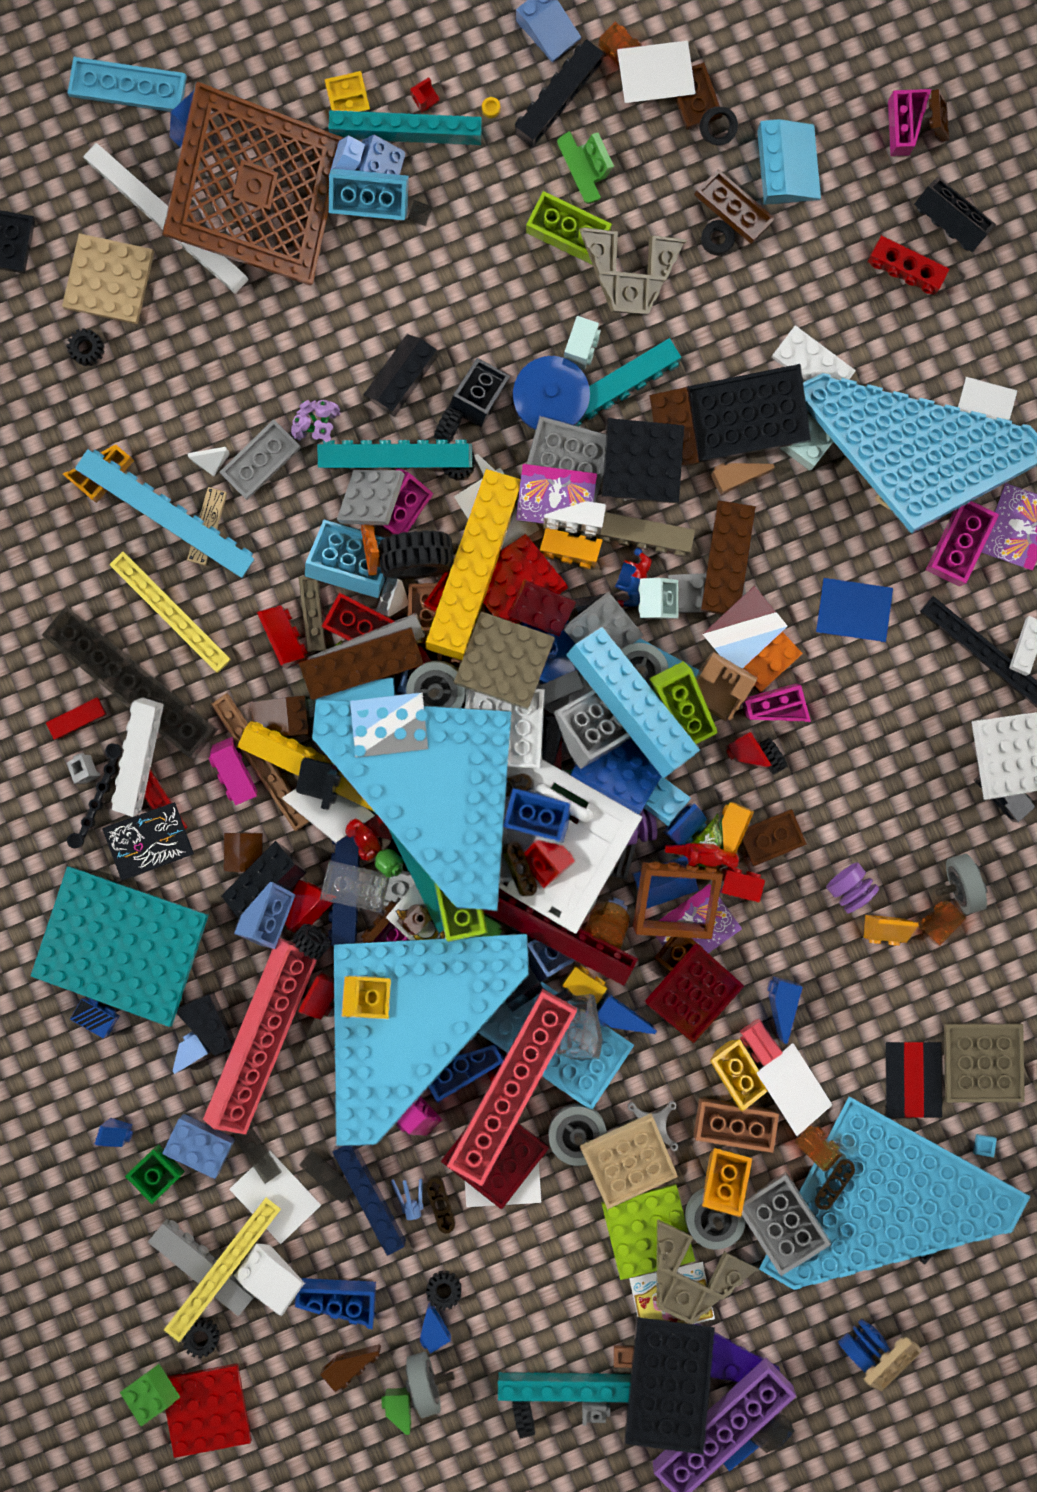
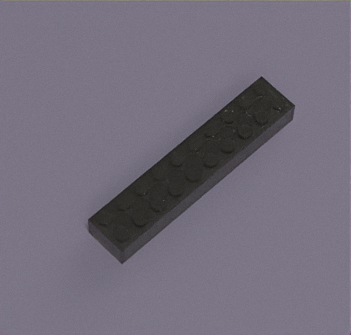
(128, 679)

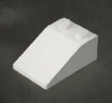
(269, 1278)

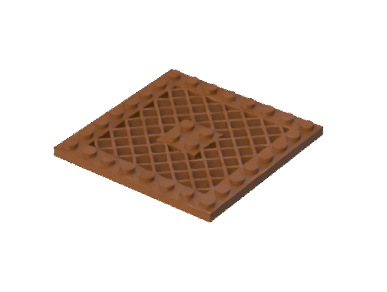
(252, 185)

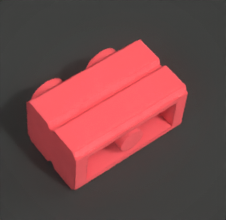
(760, 1042)

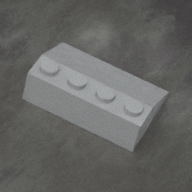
(590, 729)
(784, 1224)

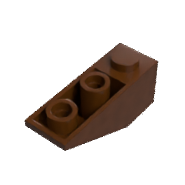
(347, 1365)

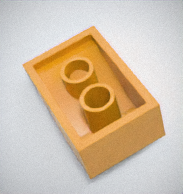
(888, 929)
(726, 1182)

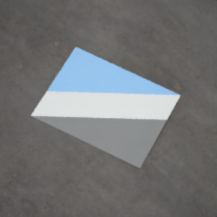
(389, 743)

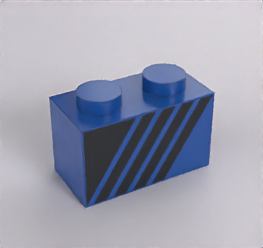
(95, 1017)

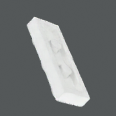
(1026, 648)

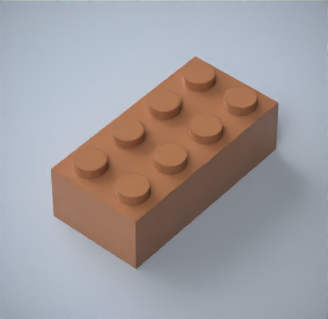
(726, 1125)

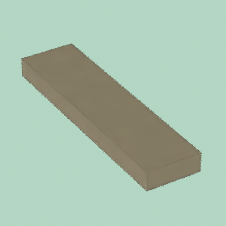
(312, 614)

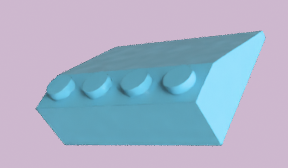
(788, 162)
(341, 560)

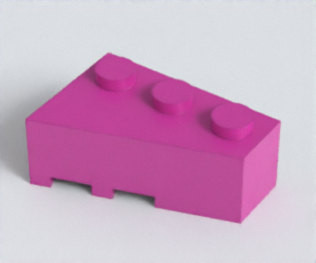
(905, 119)
(778, 704)
(232, 771)
(419, 1119)

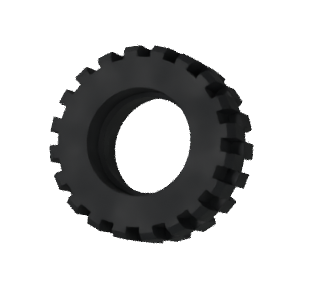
(416, 554)

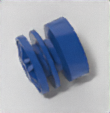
(864, 1345)

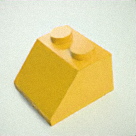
(366, 997)

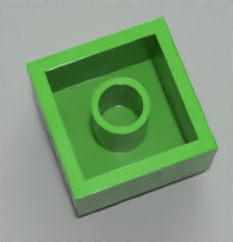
(150, 1395)

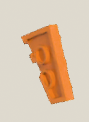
(370, 548)

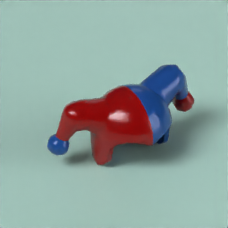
(630, 578)

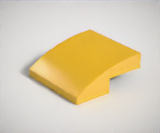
(347, 92)

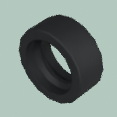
(733, 125)

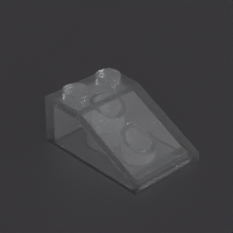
(354, 887)
(584, 1034)

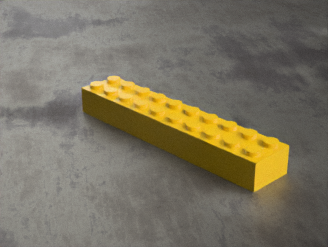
(473, 565)

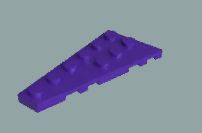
(730, 1360)

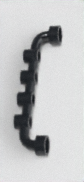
(113, 752)

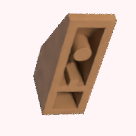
(737, 474)

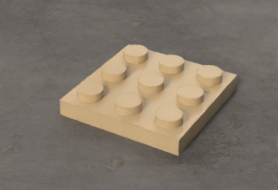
(892, 1364)

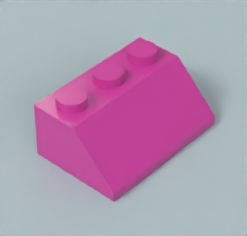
(409, 504)

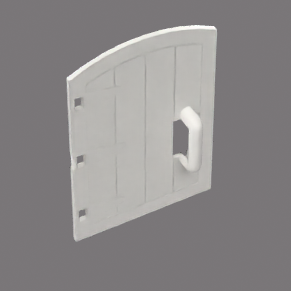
(593, 843)

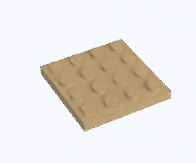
(108, 278)
(629, 1161)

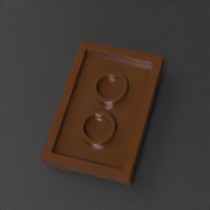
(694, 106)
(773, 837)

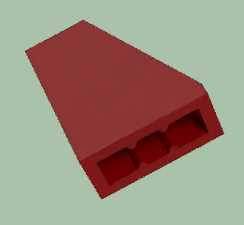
(306, 906)

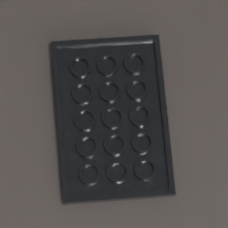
(749, 413)
(669, 1385)

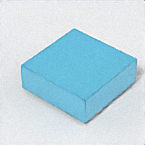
(984, 1145)

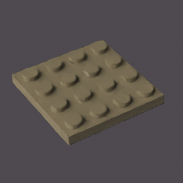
(504, 660)
(984, 1062)

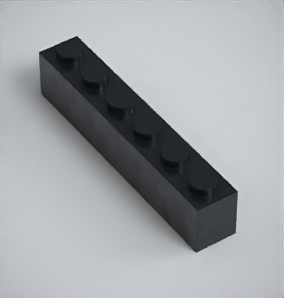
(559, 93)

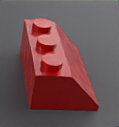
(283, 636)

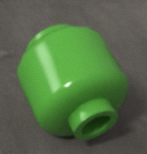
(389, 863)

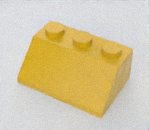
(738, 1073)

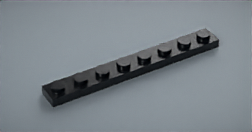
(979, 648)

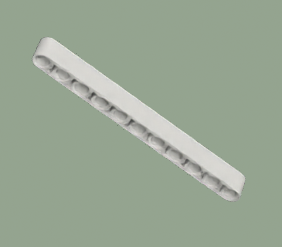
(157, 211)

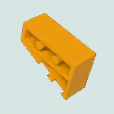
(91, 488)
(570, 548)

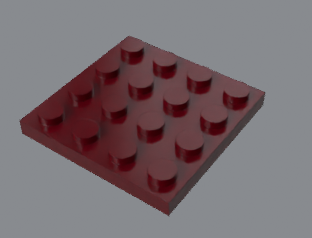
(694, 993)
(511, 1167)

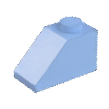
(348, 154)
(189, 1051)

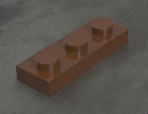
(379, 923)

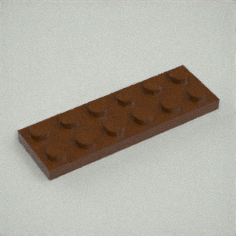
(728, 556)
(361, 663)

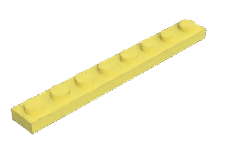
(170, 611)
(222, 1269)

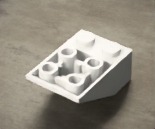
(579, 517)

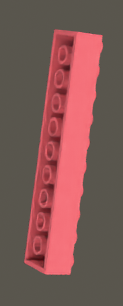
(260, 1039)
(512, 1087)

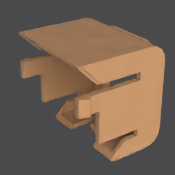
(723, 685)

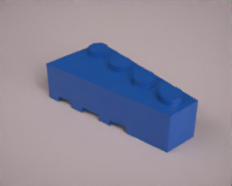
(464, 1070)
(339, 1299)

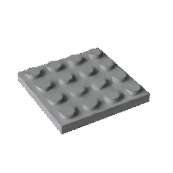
(568, 448)

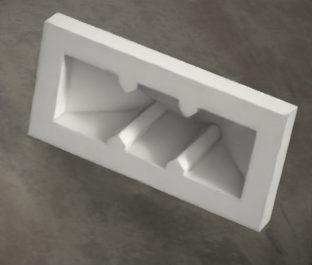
(211, 459)
(392, 597)

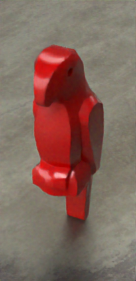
(364, 838)
(704, 854)

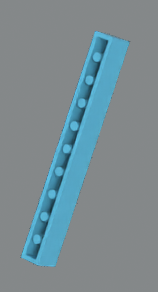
(164, 513)

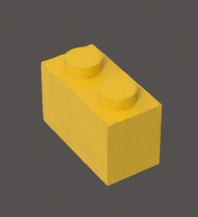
(582, 983)

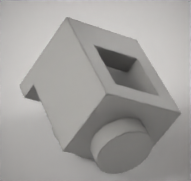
(82, 769)
(595, 1412)

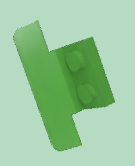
(586, 163)

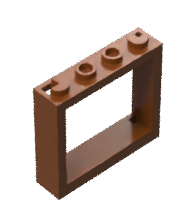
(676, 929)

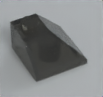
(773, 1434)

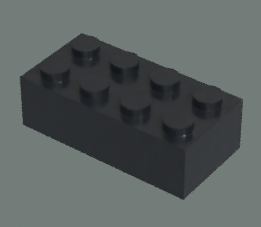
(273, 866)

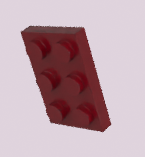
(541, 608)

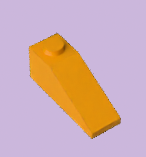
(734, 825)

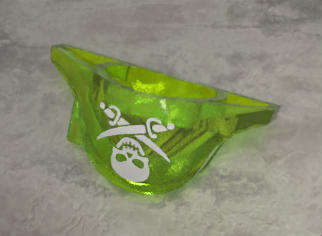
(711, 834)

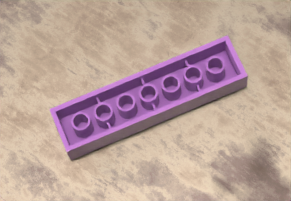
(728, 1427)

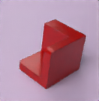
(424, 95)

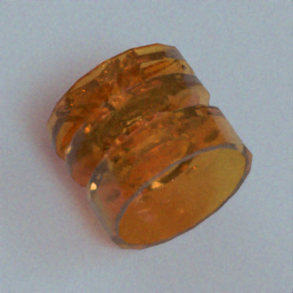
(608, 923)

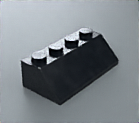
(954, 214)
(401, 374)

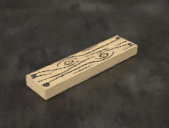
(211, 515)

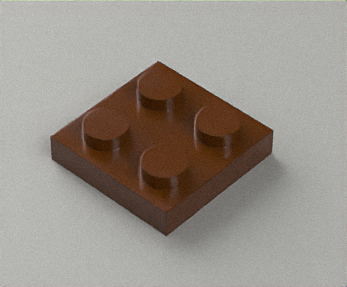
(939, 110)

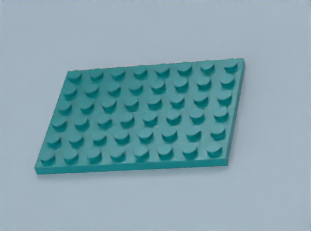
(119, 946)

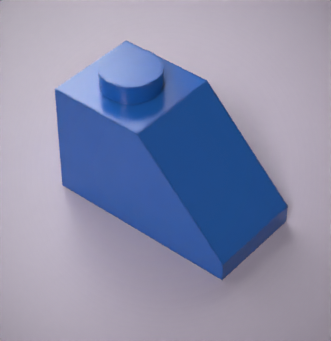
(114, 1133)
(434, 1331)

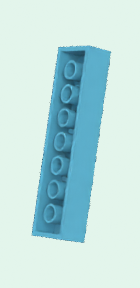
(632, 702)

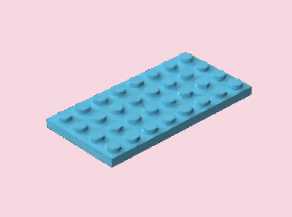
(580, 1079)

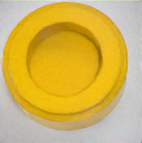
(491, 107)

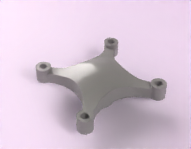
(660, 1118)

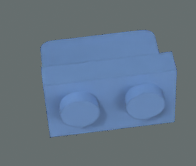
(380, 157)

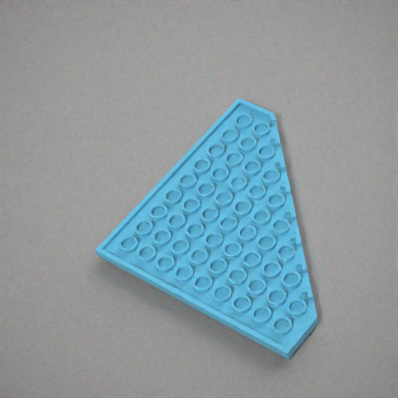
(917, 452)
(435, 800)
(435, 1008)
(899, 1202)

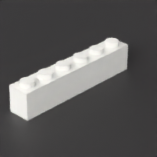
(137, 756)

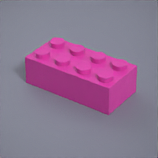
(962, 543)

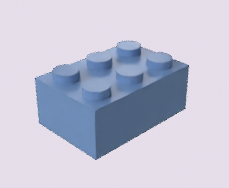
(199, 1146)

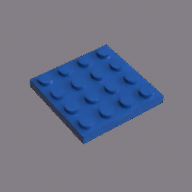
(622, 776)

